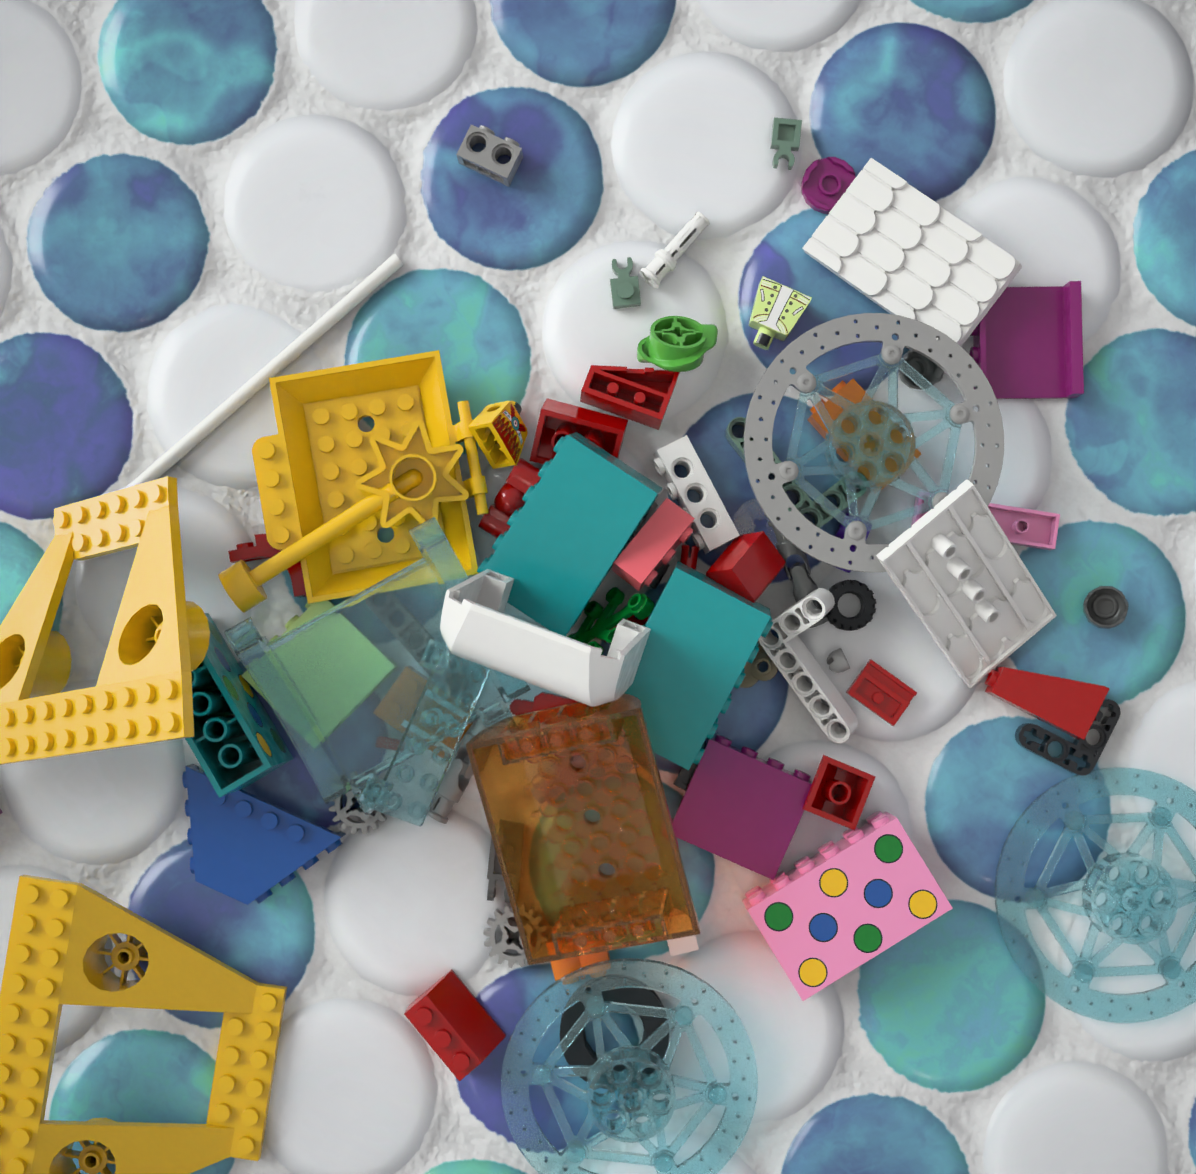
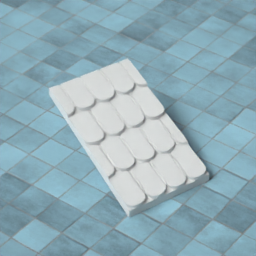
(911, 254)
(967, 584)

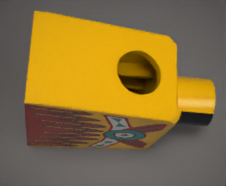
(500, 433)

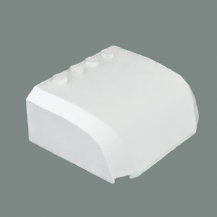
(481, 632)

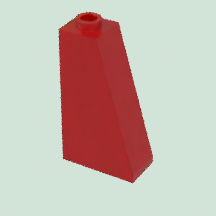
(1054, 700)

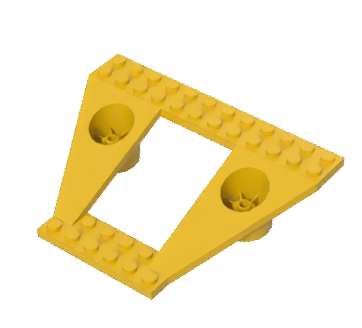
(152, 648)
(60, 960)

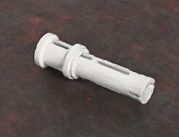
(666, 259)

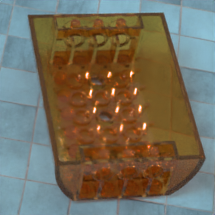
(554, 852)

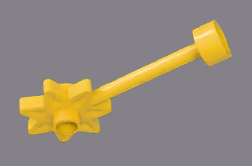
(408, 481)

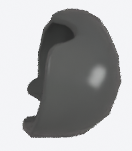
(922, 365)
(1105, 607)

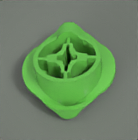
(677, 343)

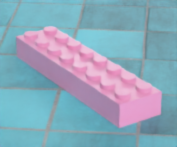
(1021, 525)

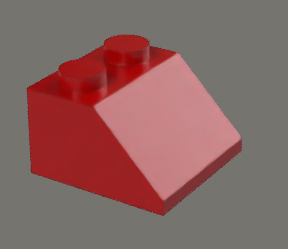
(838, 792)

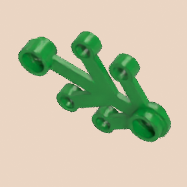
(638, 605)

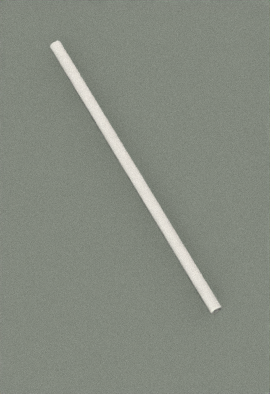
(270, 370)

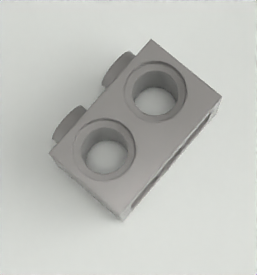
(486, 160)

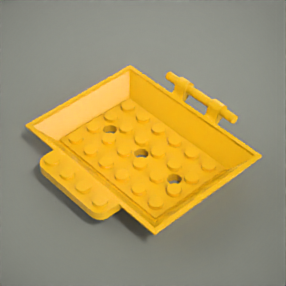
(320, 452)

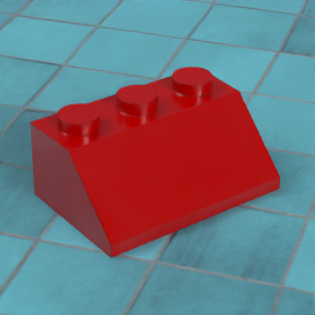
(563, 419)
(455, 1024)

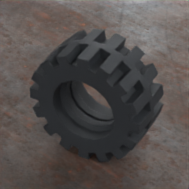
(867, 605)

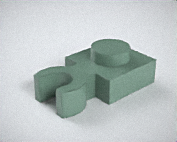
(785, 138)
(624, 289)

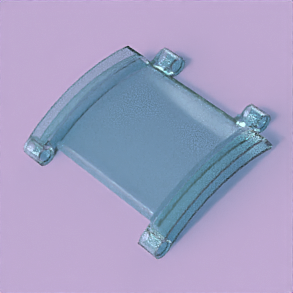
(355, 674)

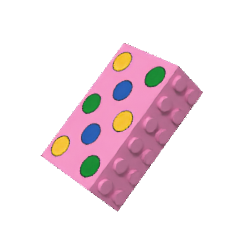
(846, 903)

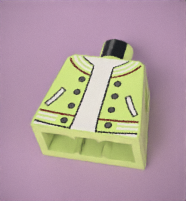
(775, 311)

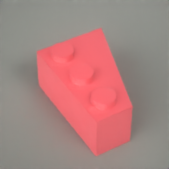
(654, 545)

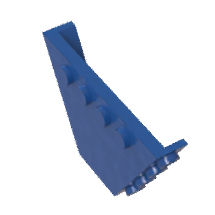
(247, 842)

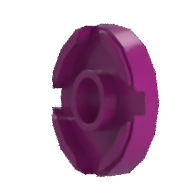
(826, 183)

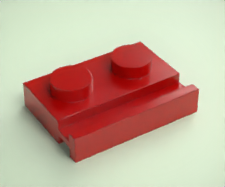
(881, 692)

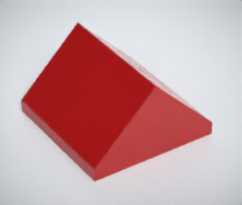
(747, 565)

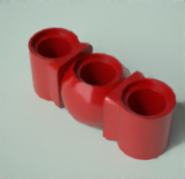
(509, 498)

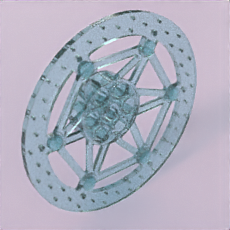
(1116, 891)
(625, 1128)

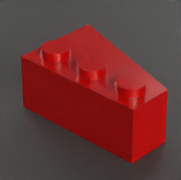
(630, 393)

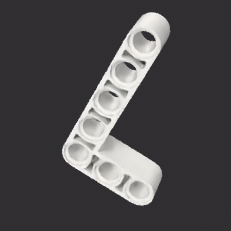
(807, 665)

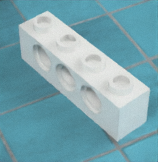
(682, 453)

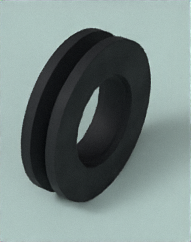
(581, 1052)

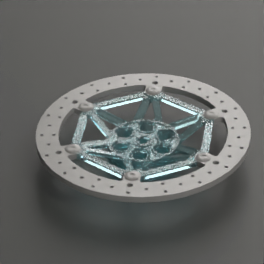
(864, 430)

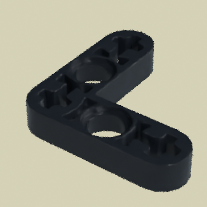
(1079, 747)

